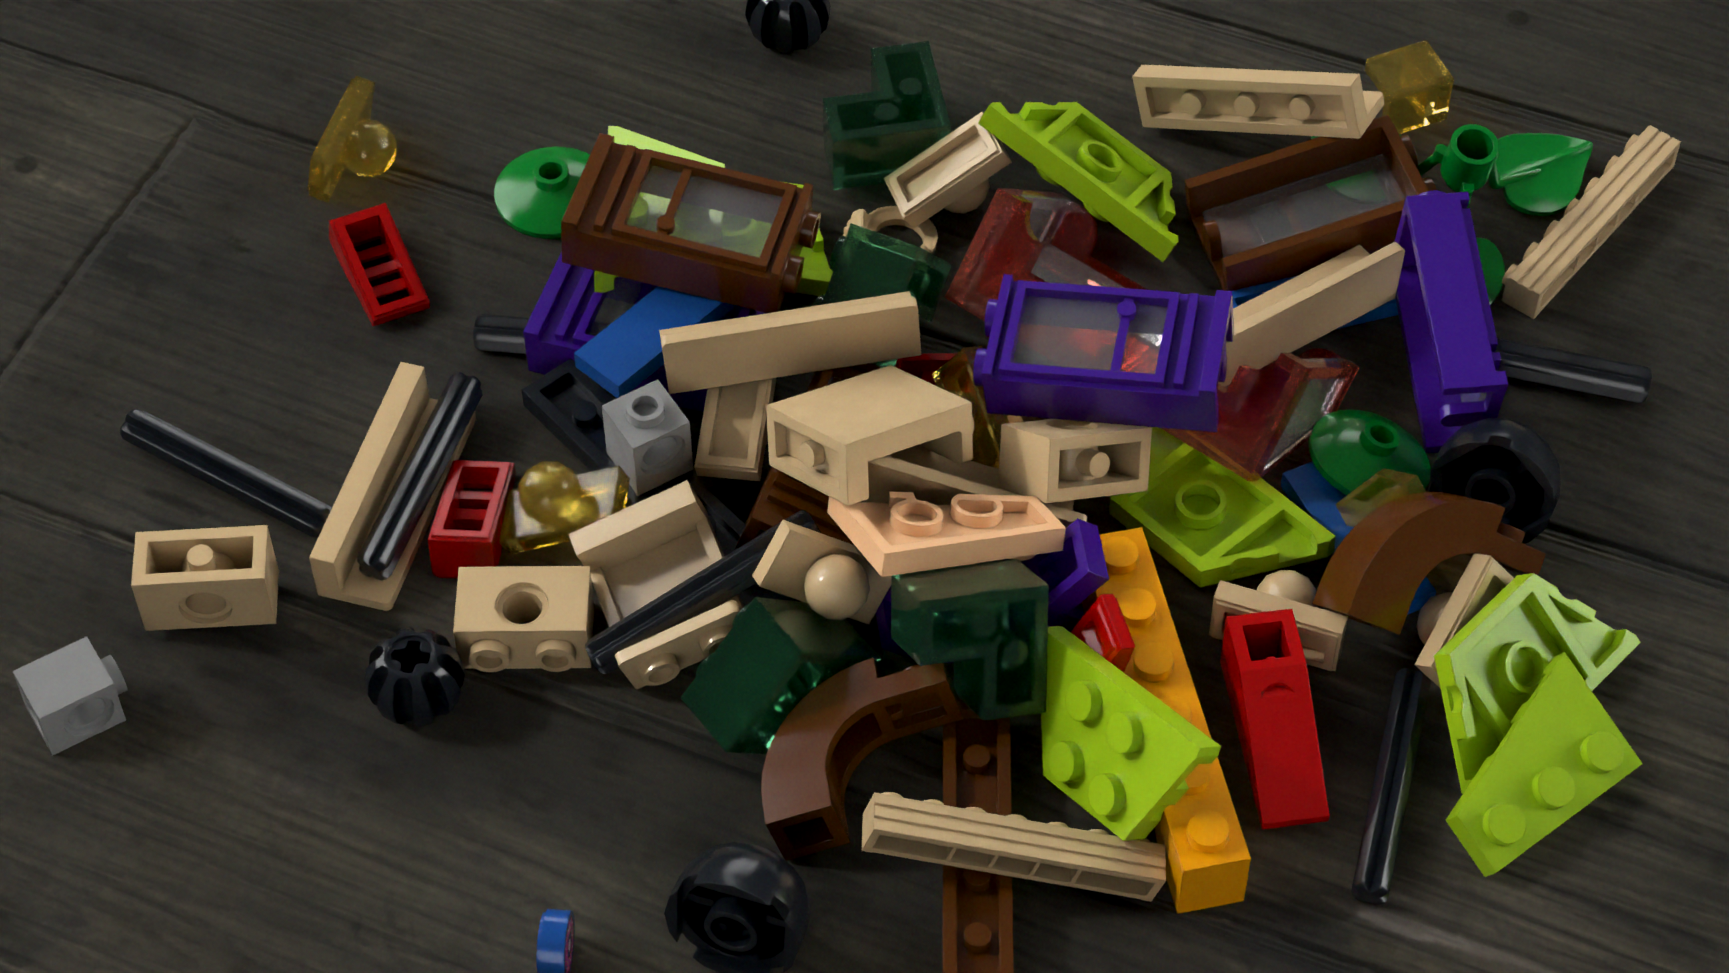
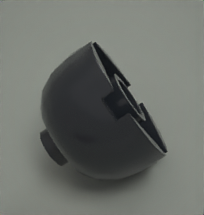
(1504, 466)
(740, 909)

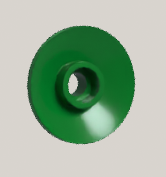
(538, 188)
(1358, 444)

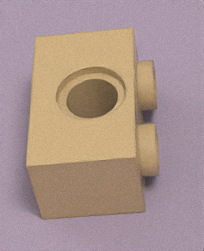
(1073, 459)
(205, 577)
(496, 599)

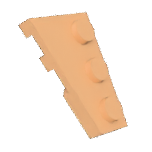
(926, 536)

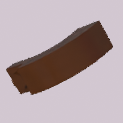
(1400, 542)
(830, 737)

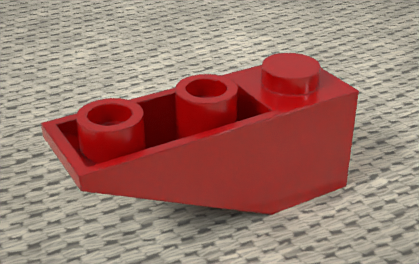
(1275, 717)

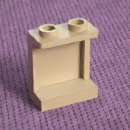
(839, 428)
(641, 557)

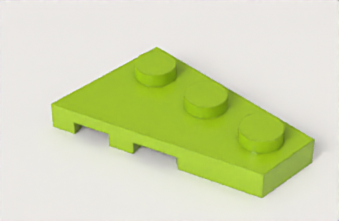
(1543, 771)

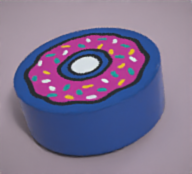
(555, 941)

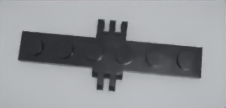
(572, 411)

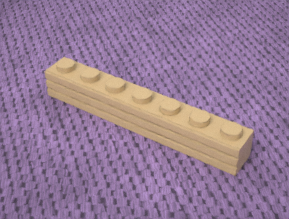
(1589, 221)
(1012, 846)

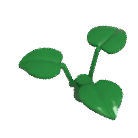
(1534, 169)

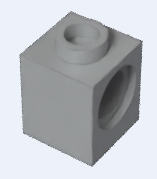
(648, 437)
(72, 694)

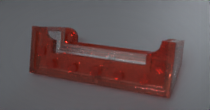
(1051, 240)

